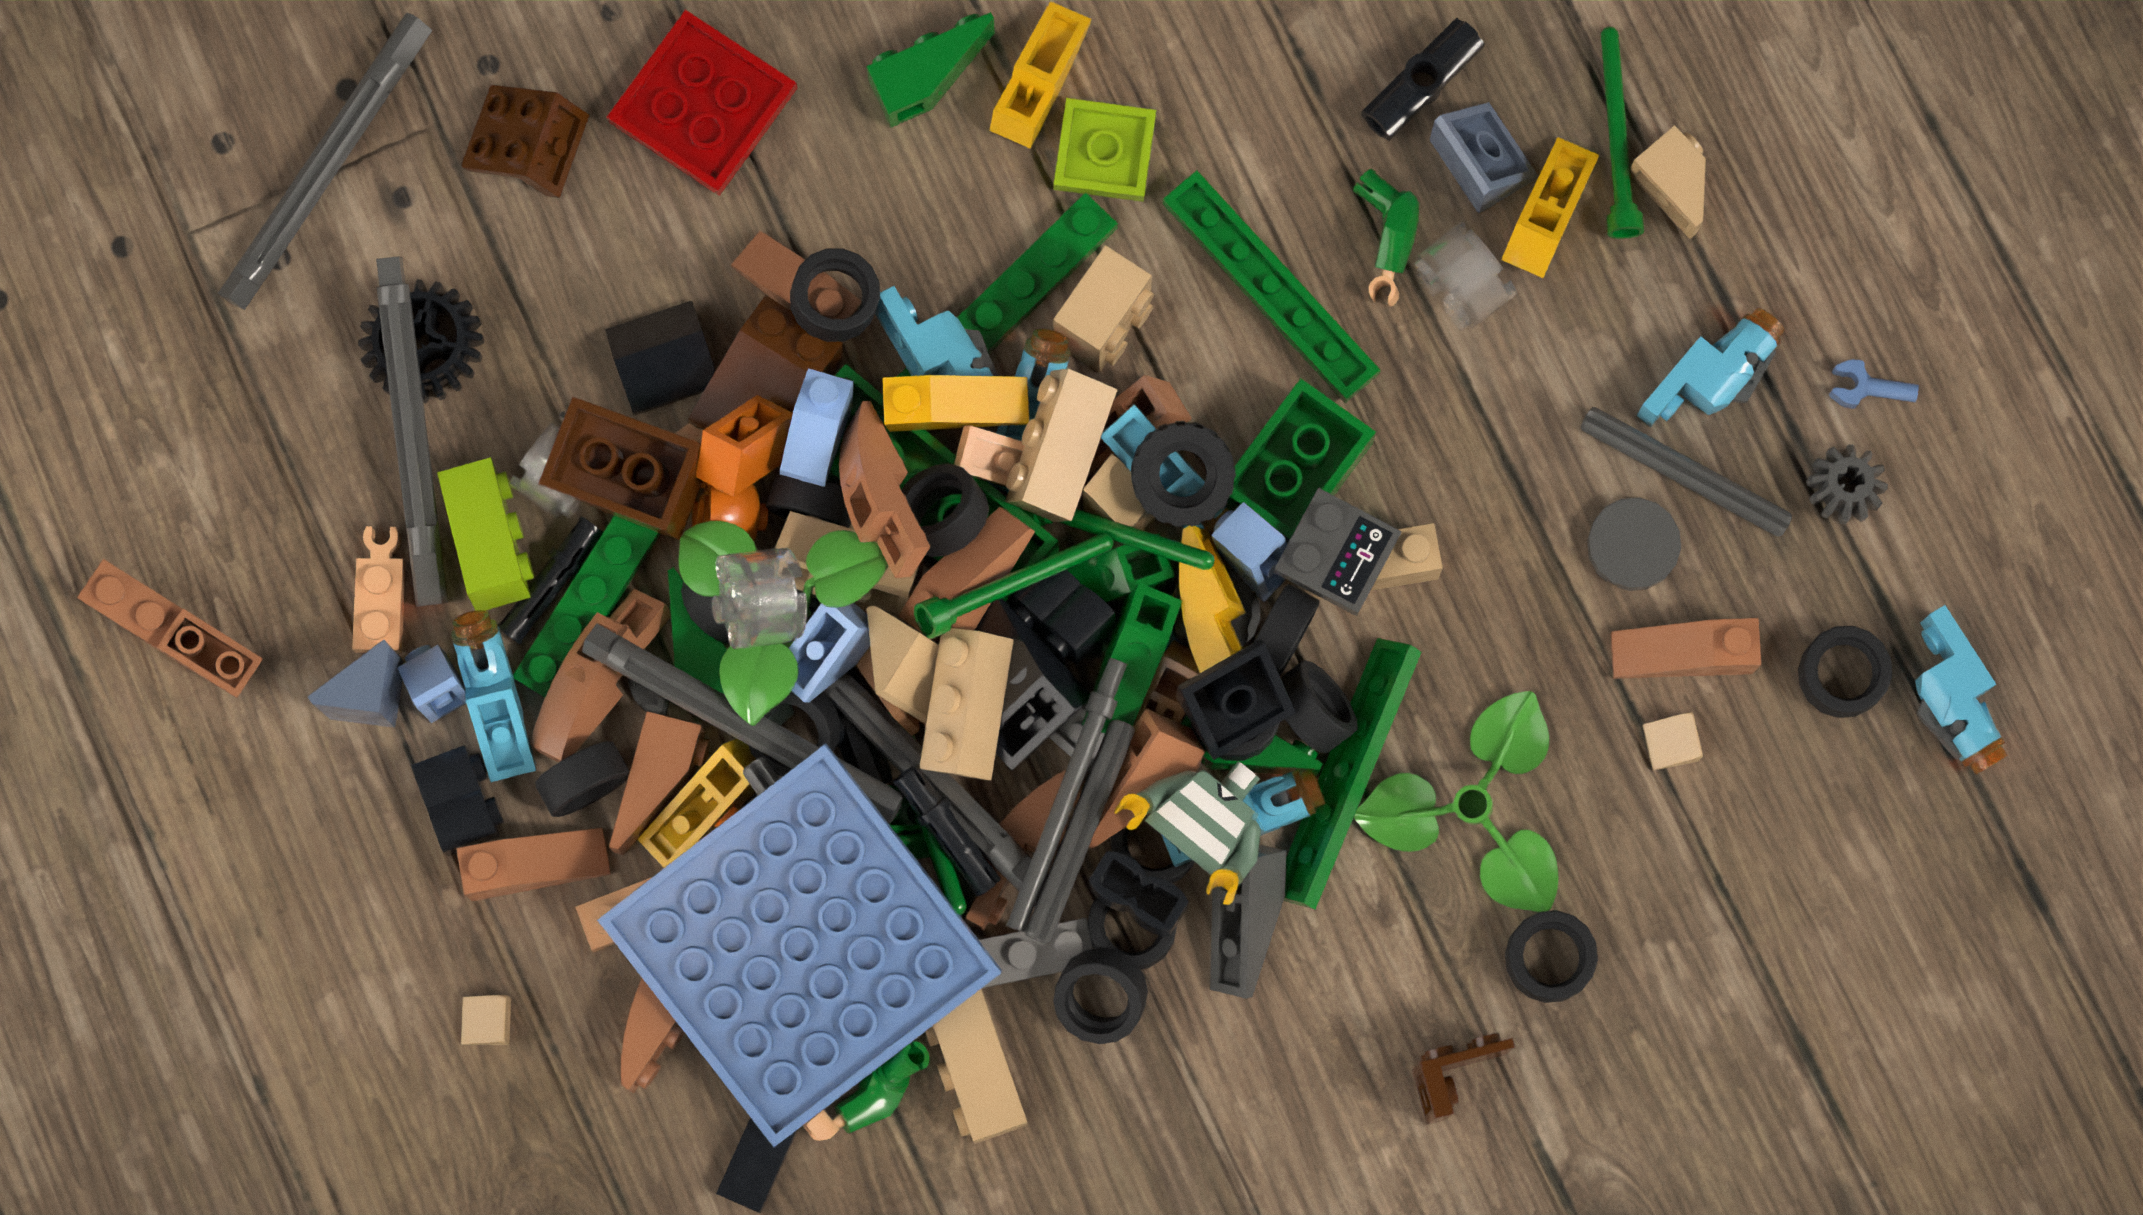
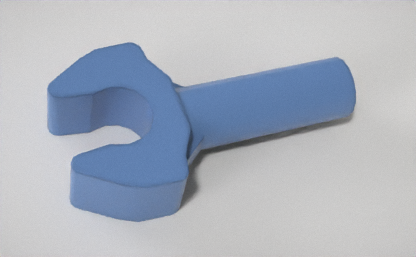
(1869, 386)

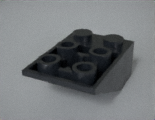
(1038, 688)

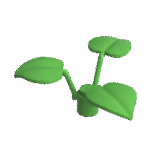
(765, 675)
(1404, 810)

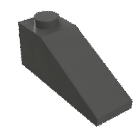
(1246, 926)

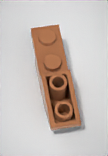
(872, 494)
(170, 628)
(585, 687)
(1025, 827)
(645, 1038)

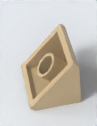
(901, 663)

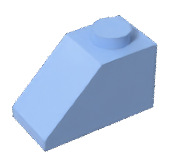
(817, 427)
(1250, 548)
(829, 648)
(432, 682)

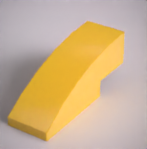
(1039, 74)
(1208, 604)

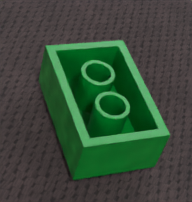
(1299, 449)

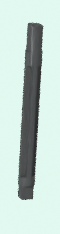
(325, 161)
(410, 433)
(714, 708)
(905, 752)

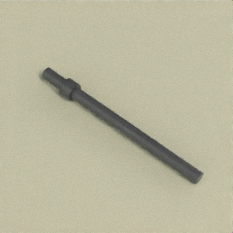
(1099, 708)

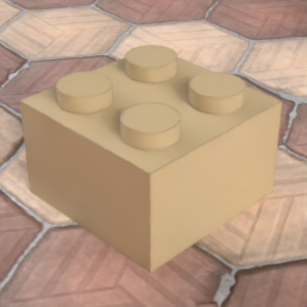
(1104, 309)

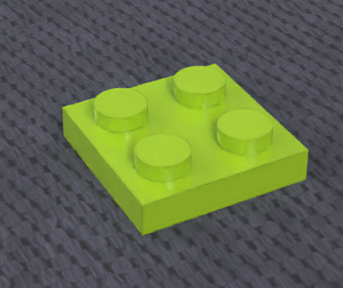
(1104, 149)

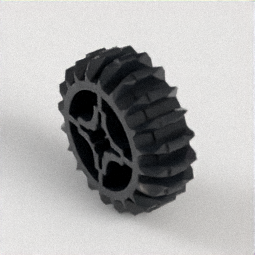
(425, 322)

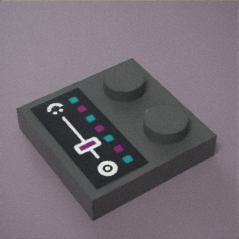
(1337, 552)

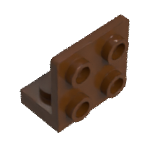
(526, 137)
(1439, 1092)

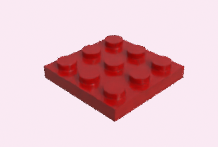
(702, 102)

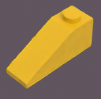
(1549, 207)
(954, 402)
(701, 803)

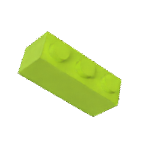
(486, 534)

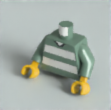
(1204, 821)

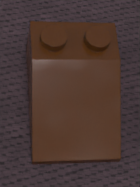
(766, 361)
(624, 468)

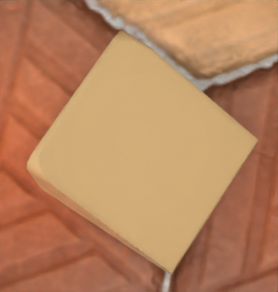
(1673, 741)
(486, 1020)

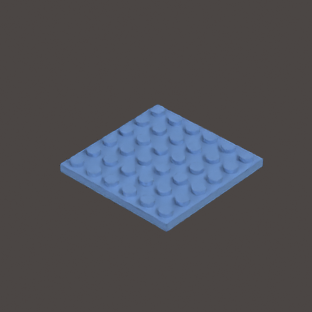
(800, 945)

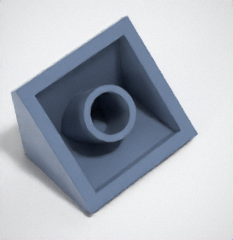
(1481, 155)
(364, 690)

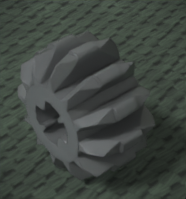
(1862, 496)

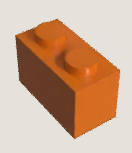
(743, 445)

